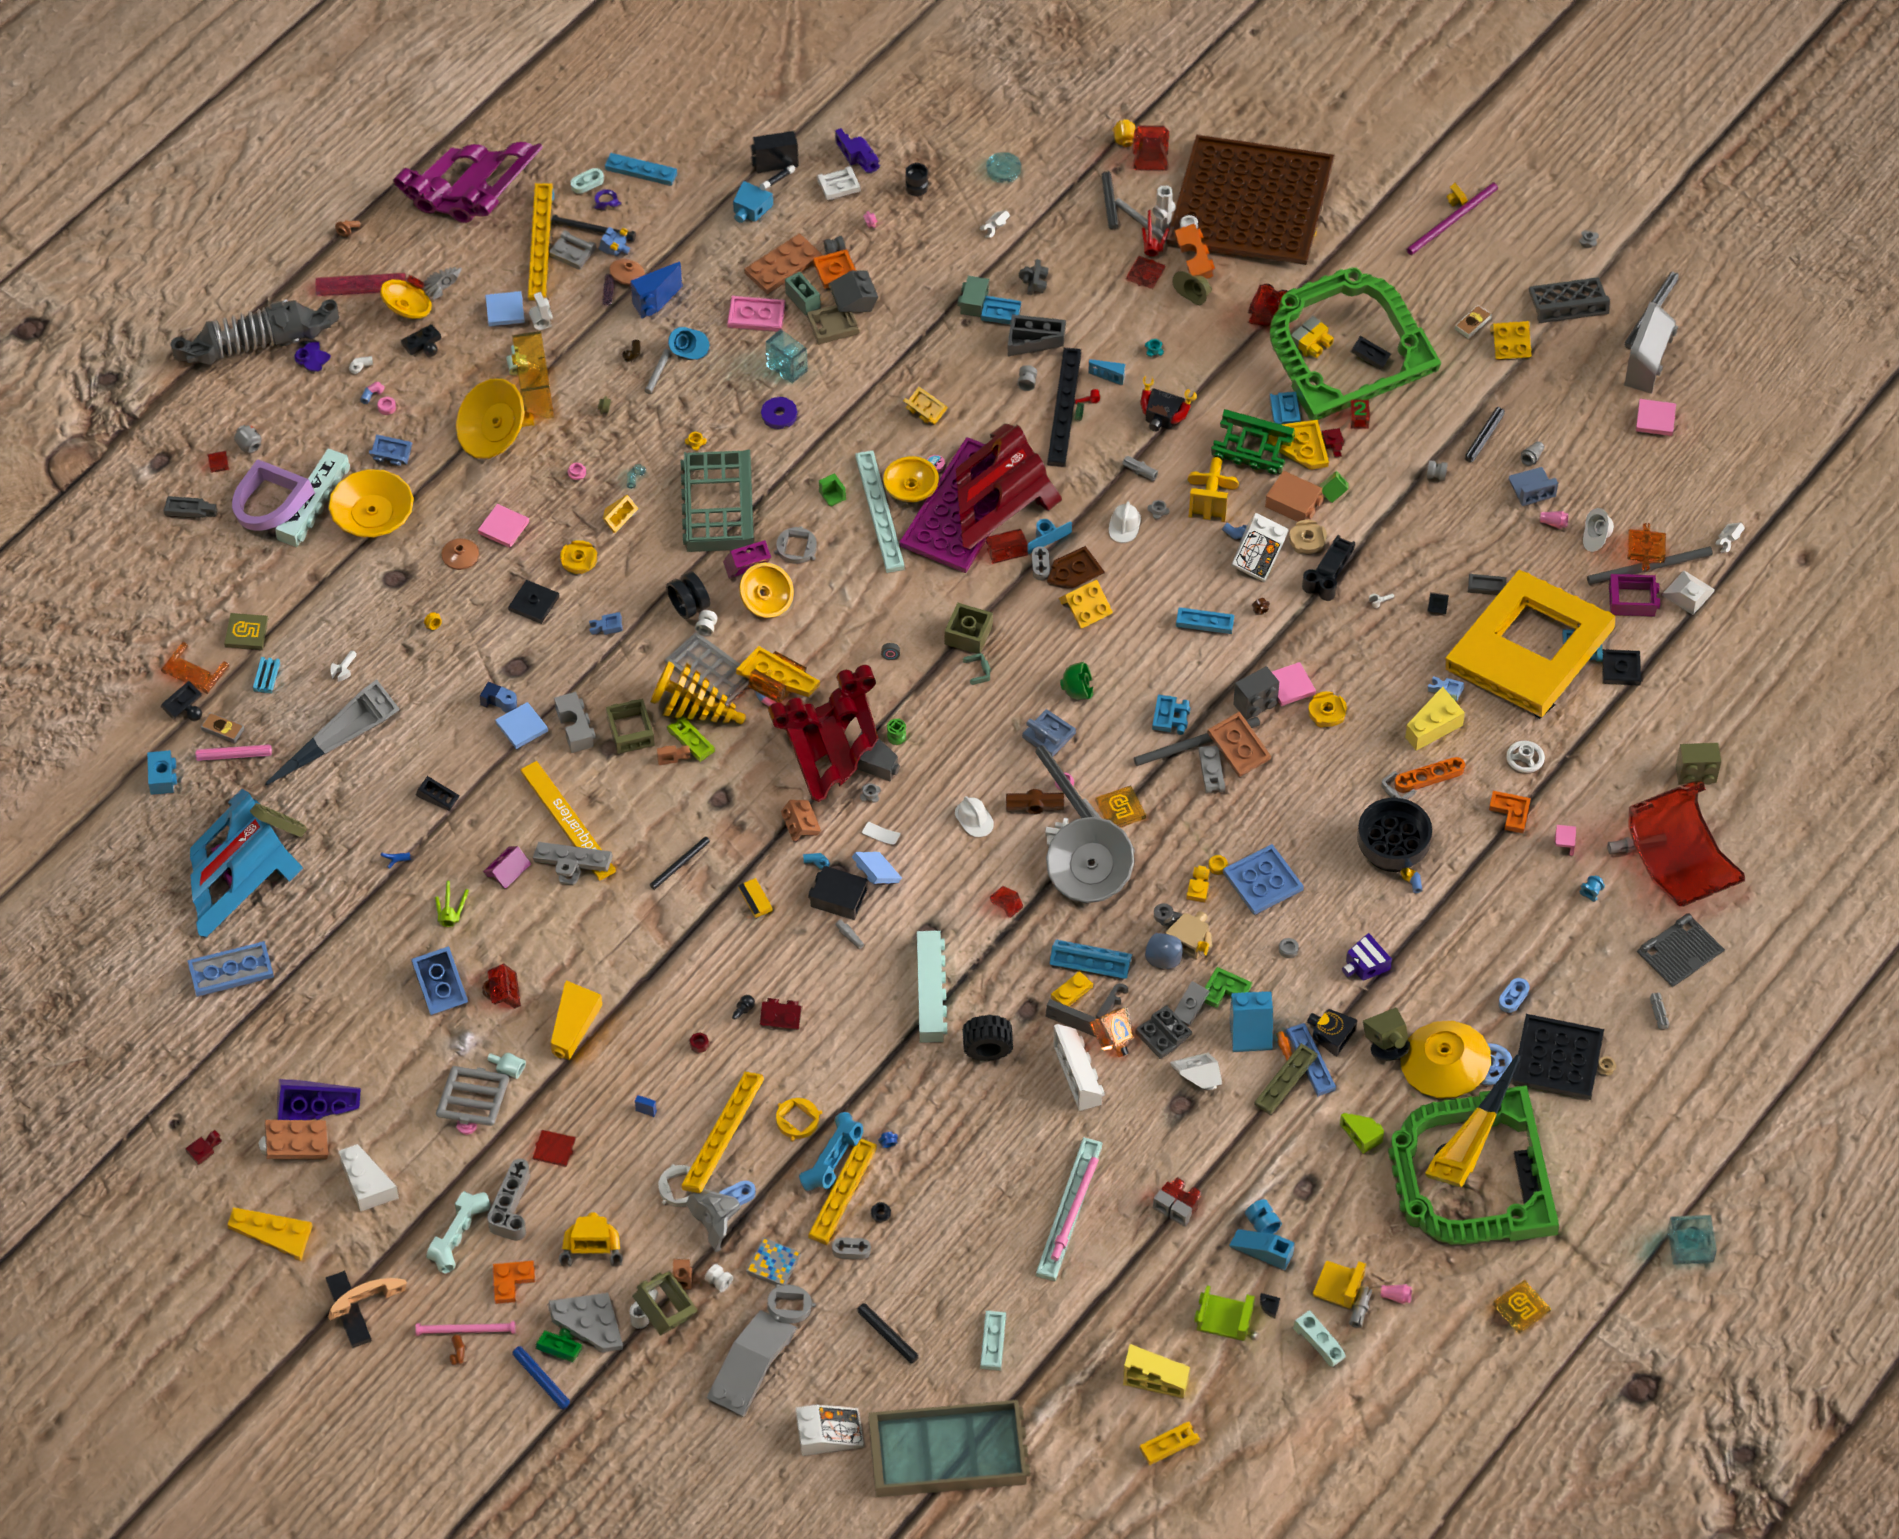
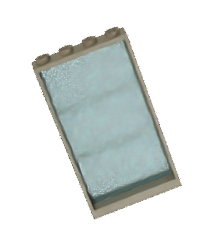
(948, 1448)

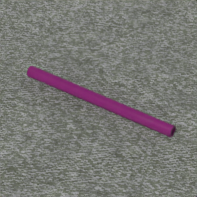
(1451, 219)

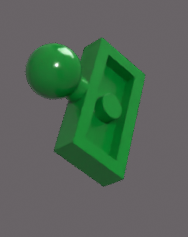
(559, 1345)

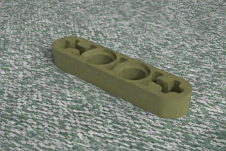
(278, 820)

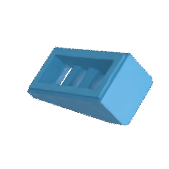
(1107, 370)

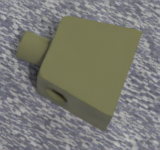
(1386, 1029)

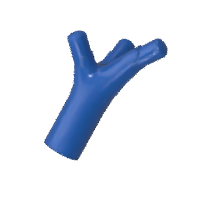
(396, 857)

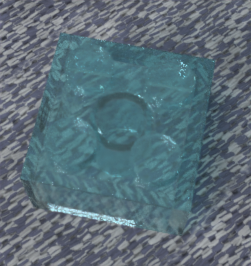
(786, 356)
(1692, 1239)

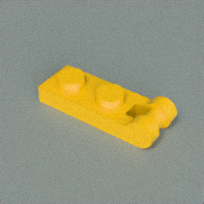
(1169, 1443)

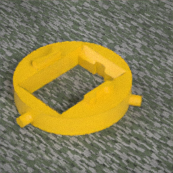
(788, 1129)

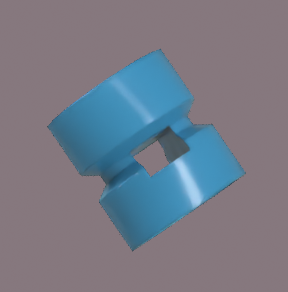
(1263, 1218)

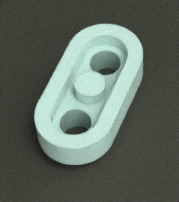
(586, 182)

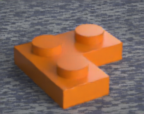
(1514, 806)
(508, 1275)

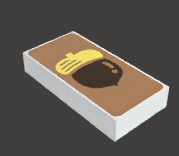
(1473, 321)

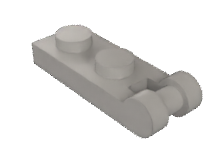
(1211, 769)

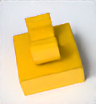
(1456, 196)

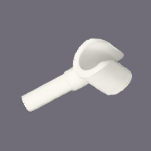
(1374, 597)

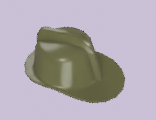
(1192, 287)

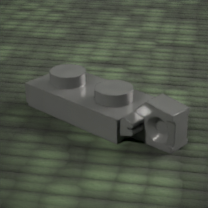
(189, 507)

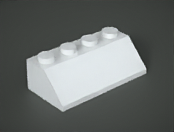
(1077, 1067)

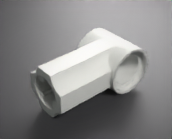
(640, 1321)

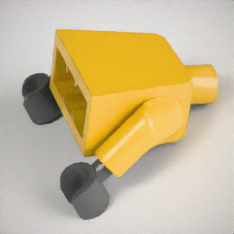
(591, 1235)

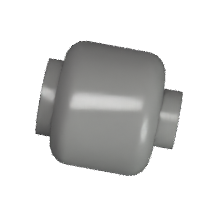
(248, 438)

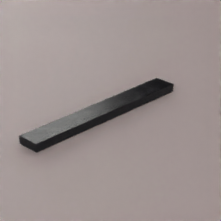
(1064, 407)

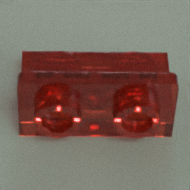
(504, 986)

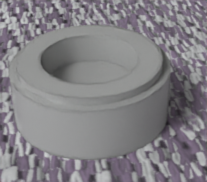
(1288, 948)

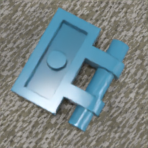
(1164, 714)

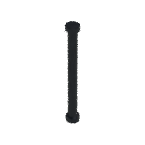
(586, 226)

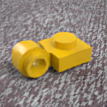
(1198, 888)

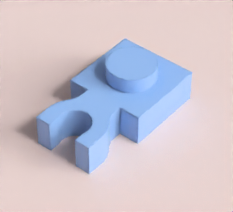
(1452, 686)

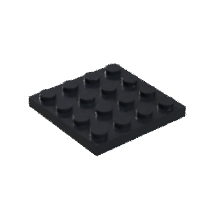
(1558, 1056)

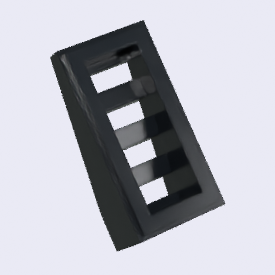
(434, 799)

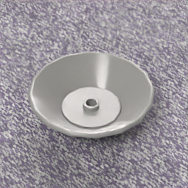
(1084, 842)

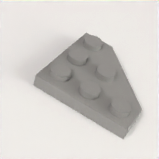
(588, 1319)

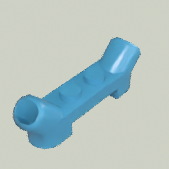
(822, 1173)

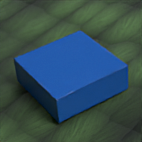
(645, 1105)

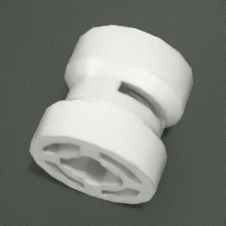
(706, 623)
(718, 1277)

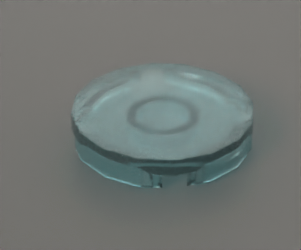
(1003, 167)

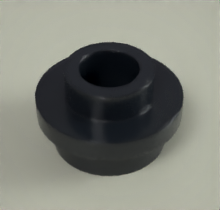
(880, 1207)

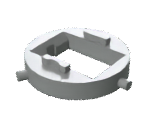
(798, 532)
(789, 1292)

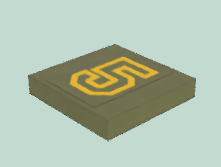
(246, 631)

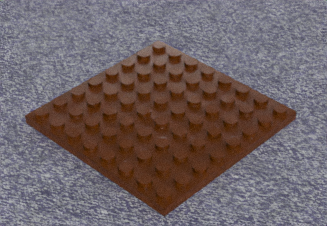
(1253, 198)

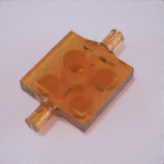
(1646, 546)

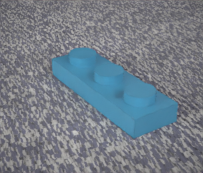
(1205, 620)

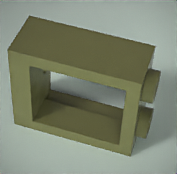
(635, 740)
(676, 1295)

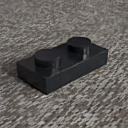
(1370, 352)

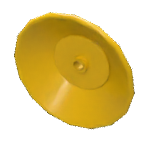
(489, 418)
(366, 492)
(1449, 1072)

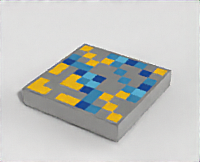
(773, 1262)

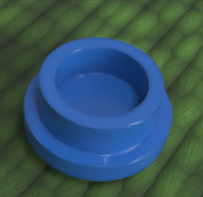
(888, 1139)

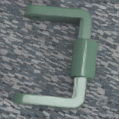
(985, 666)

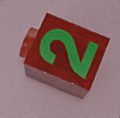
(1359, 414)

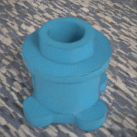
(1592, 887)

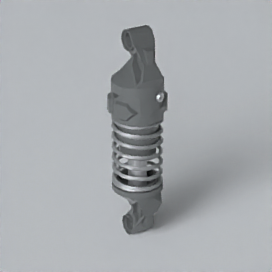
(277, 324)

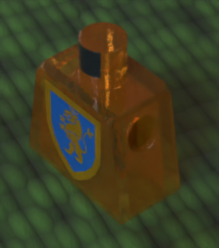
(1114, 1030)

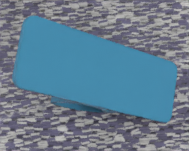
(1047, 533)

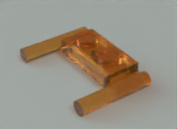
(187, 671)

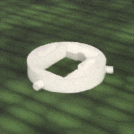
(664, 1188)

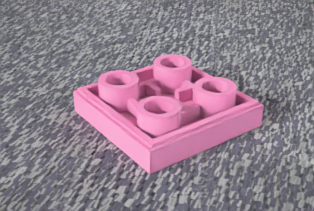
(1656, 417)
(503, 525)
(1293, 684)

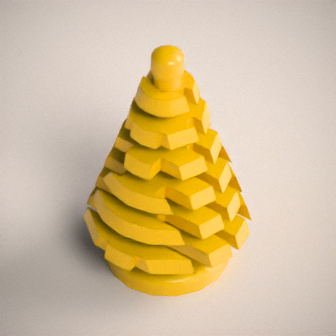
(677, 689)

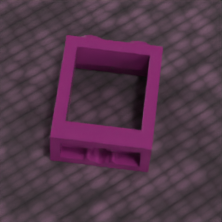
(739, 560)
(1637, 582)

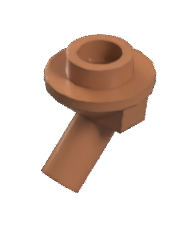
(344, 228)

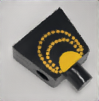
(1332, 1030)

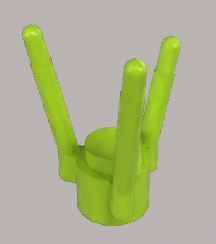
(448, 916)

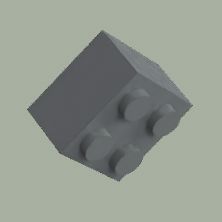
(1256, 693)

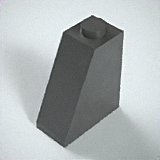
(879, 761)

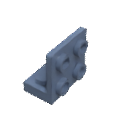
(1533, 486)

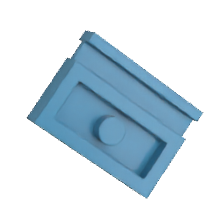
(1000, 309)
(1285, 408)

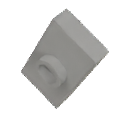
(1191, 1002)

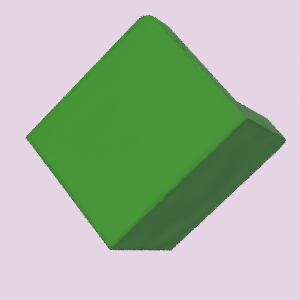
(1334, 486)
(832, 490)

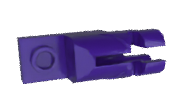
(857, 151)

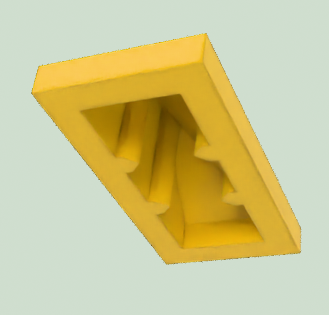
(619, 513)

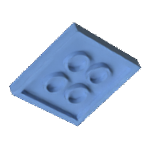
(1263, 879)

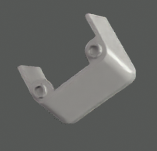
(1648, 348)

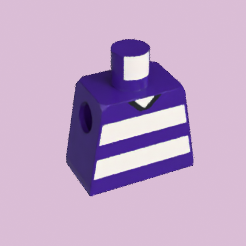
(1366, 959)

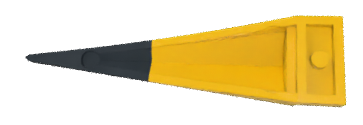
(1462, 1151)

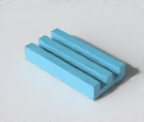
(268, 663)

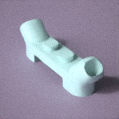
(441, 1249)

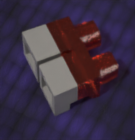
(1176, 1202)

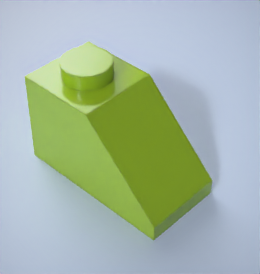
(1362, 1131)

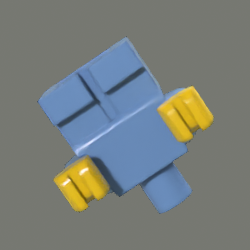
(613, 242)

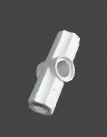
(1163, 207)

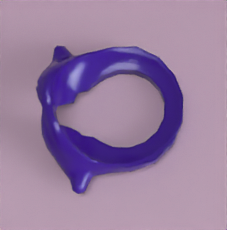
(602, 205)

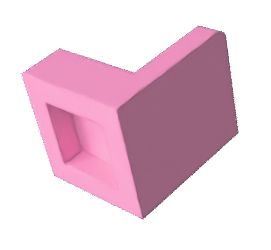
(1565, 837)

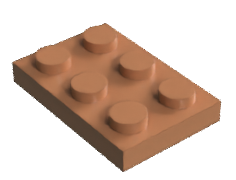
(1239, 744)
(296, 1139)

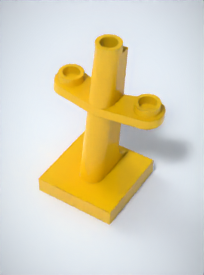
(1210, 501)

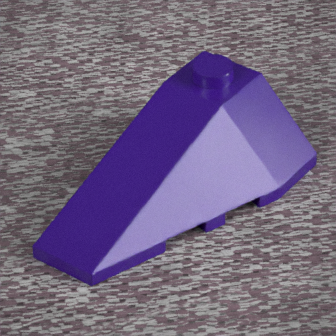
(314, 1100)

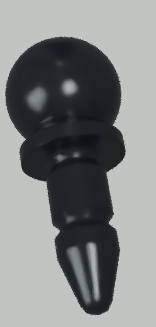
(743, 1006)

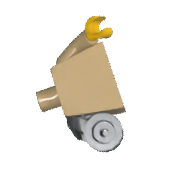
(1189, 929)

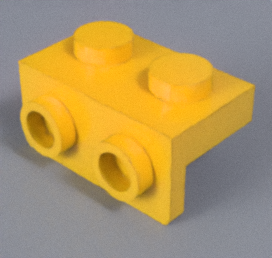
(926, 405)

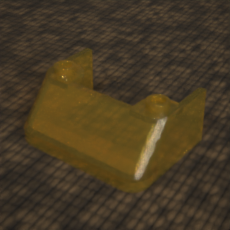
(533, 374)

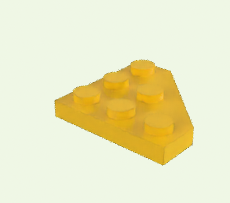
(1307, 445)

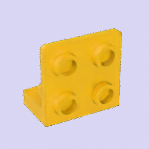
(1511, 340)
(1087, 604)
(1339, 1283)

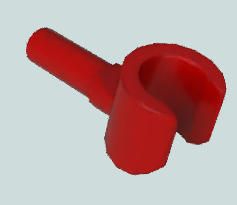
(1094, 397)

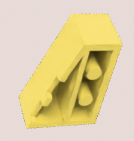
(1434, 720)
(1155, 1373)

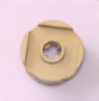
(1308, 546)

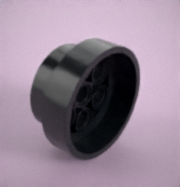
(1402, 817)

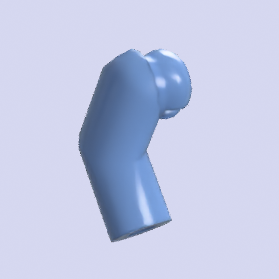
(1235, 533)

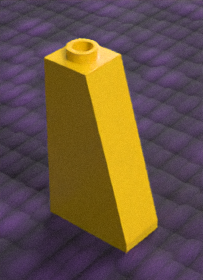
(574, 1017)

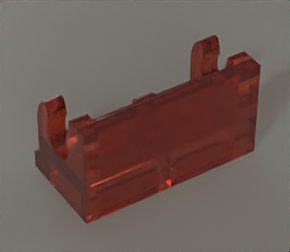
(1006, 546)

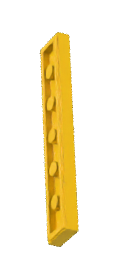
(842, 1191)

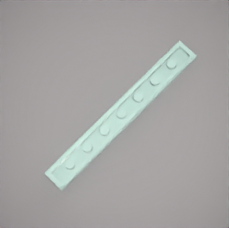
(879, 511)
(1047, 1267)

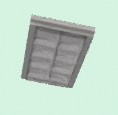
(712, 664)

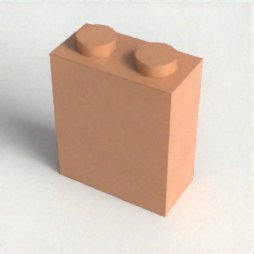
(1294, 497)

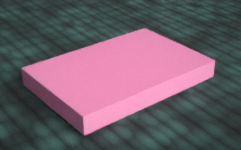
(756, 313)

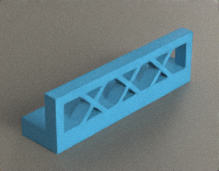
(1090, 959)

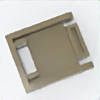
(834, 323)

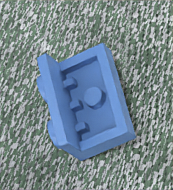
(391, 449)

